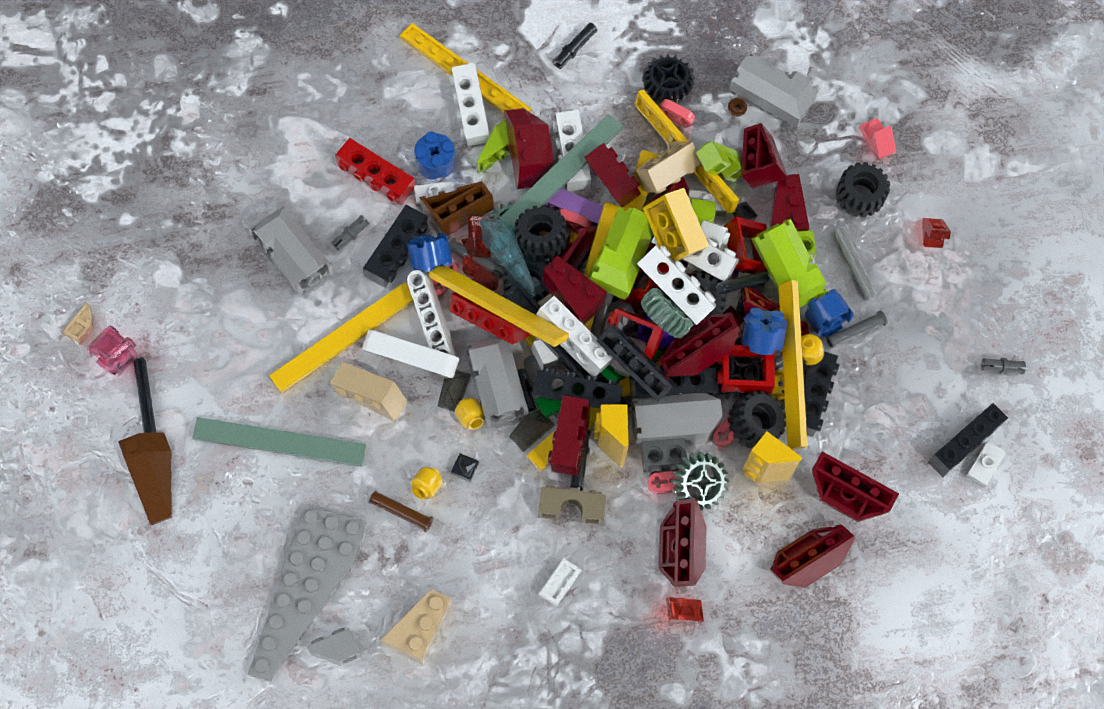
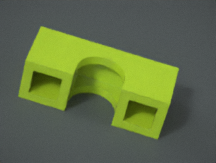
(722, 159)

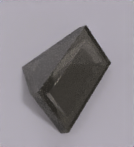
(453, 390)
(530, 430)

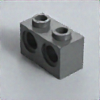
(662, 449)

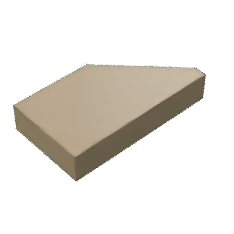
(80, 325)

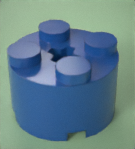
(434, 155)
(429, 252)
(828, 313)
(764, 331)

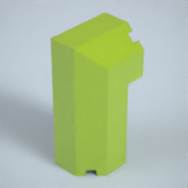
(621, 251)
(789, 260)

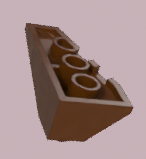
(149, 464)

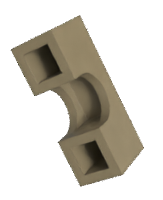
(589, 503)

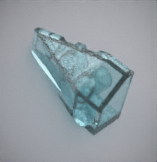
(503, 244)

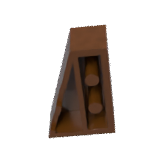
(450, 210)

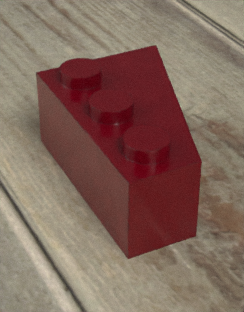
(760, 157)
(613, 174)
(789, 203)
(573, 289)
(570, 436)

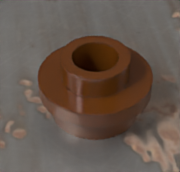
(737, 102)

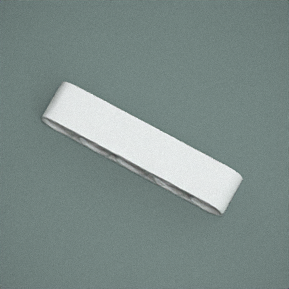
(429, 309)
(410, 353)

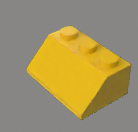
(676, 225)
(612, 432)
(771, 461)

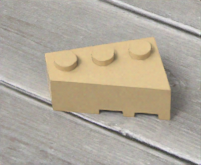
(669, 166)
(369, 390)
(419, 627)

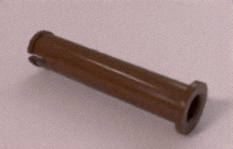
(401, 511)

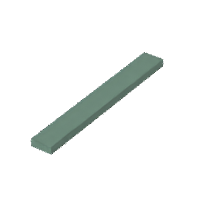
(564, 170)
(279, 441)

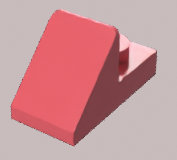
(878, 138)

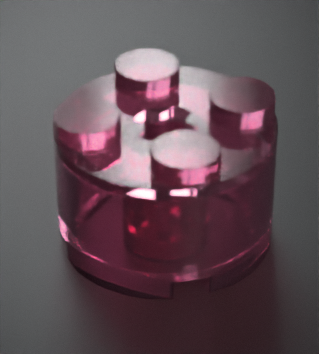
(113, 351)

